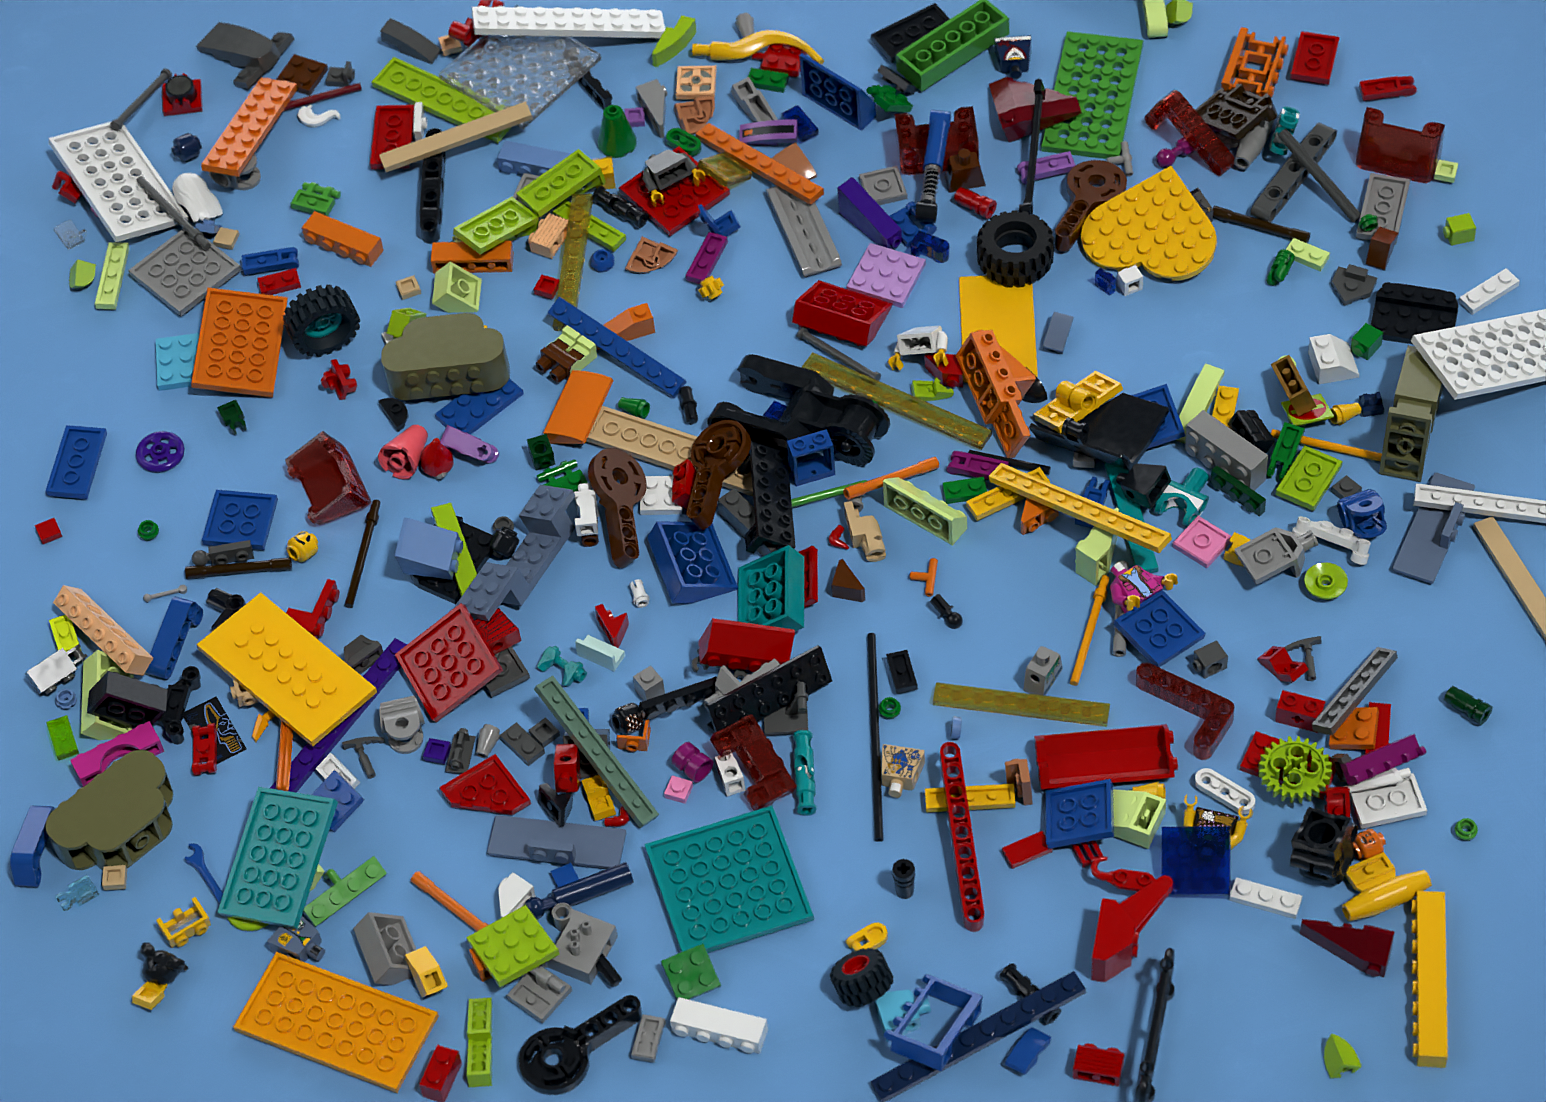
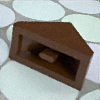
(1381, 248)
(846, 585)

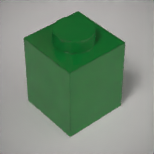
(1366, 341)

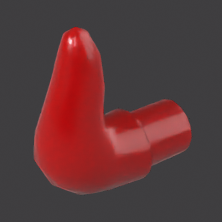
(834, 538)
(617, 821)

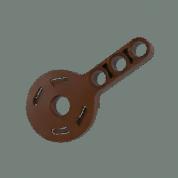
(1087, 197)
(719, 464)
(618, 499)

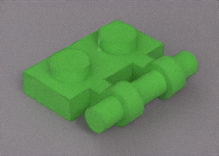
(311, 201)

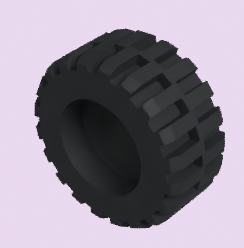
(1020, 266)

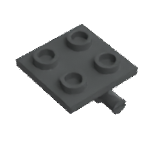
(791, 717)

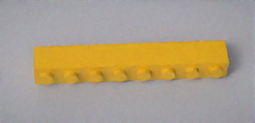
(1430, 981)

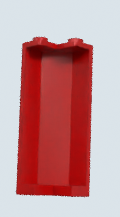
(1104, 755)

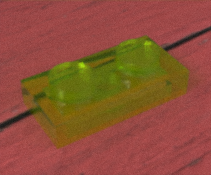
(62, 737)

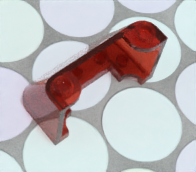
(1399, 150)
(328, 479)

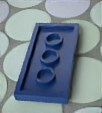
(474, 410)
(76, 462)

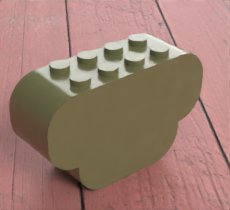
(445, 358)
(114, 815)

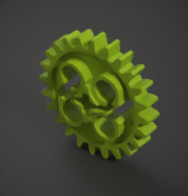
(1295, 769)

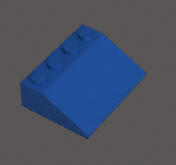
(836, 93)
(690, 561)

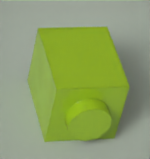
(1459, 229)

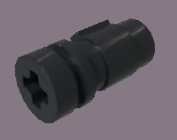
(904, 877)

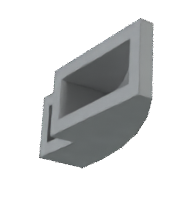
(752, 101)

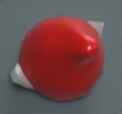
(436, 459)

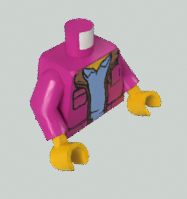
(1137, 585)

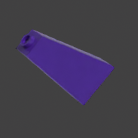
(867, 215)

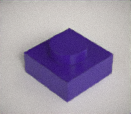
(437, 751)

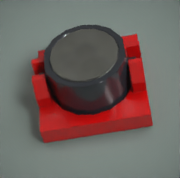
(182, 95)

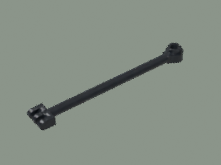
(1039, 91)

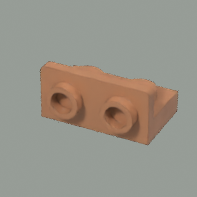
(1018, 774)

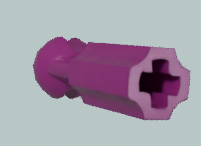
(1166, 157)

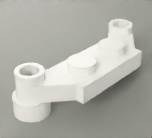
(1336, 535)

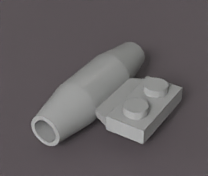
(1250, 145)

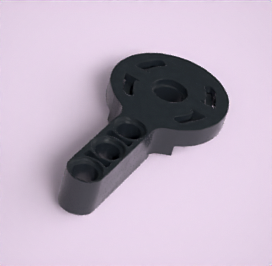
(574, 1049)

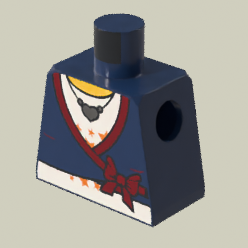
(1013, 54)

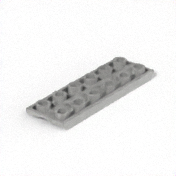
(804, 232)

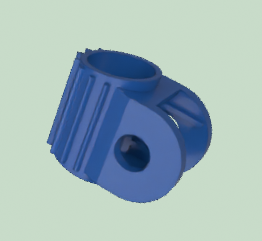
(1362, 511)

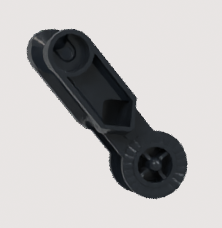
(812, 408)

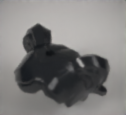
(167, 965)

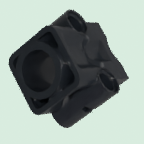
(1324, 846)

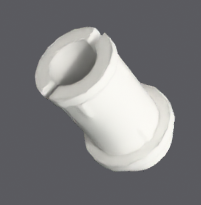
(640, 599)

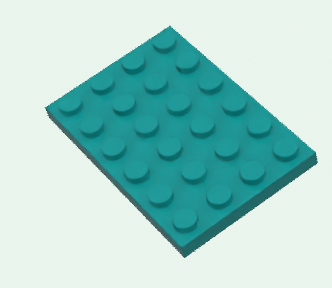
(277, 857)

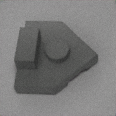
(1353, 283)

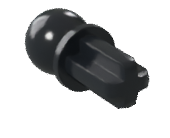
(953, 619)

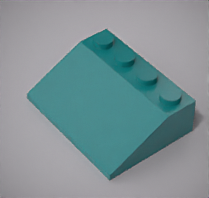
(773, 590)

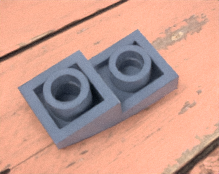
(1058, 332)

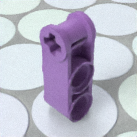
(469, 445)

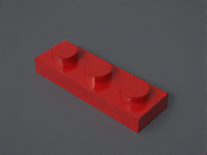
(810, 575)

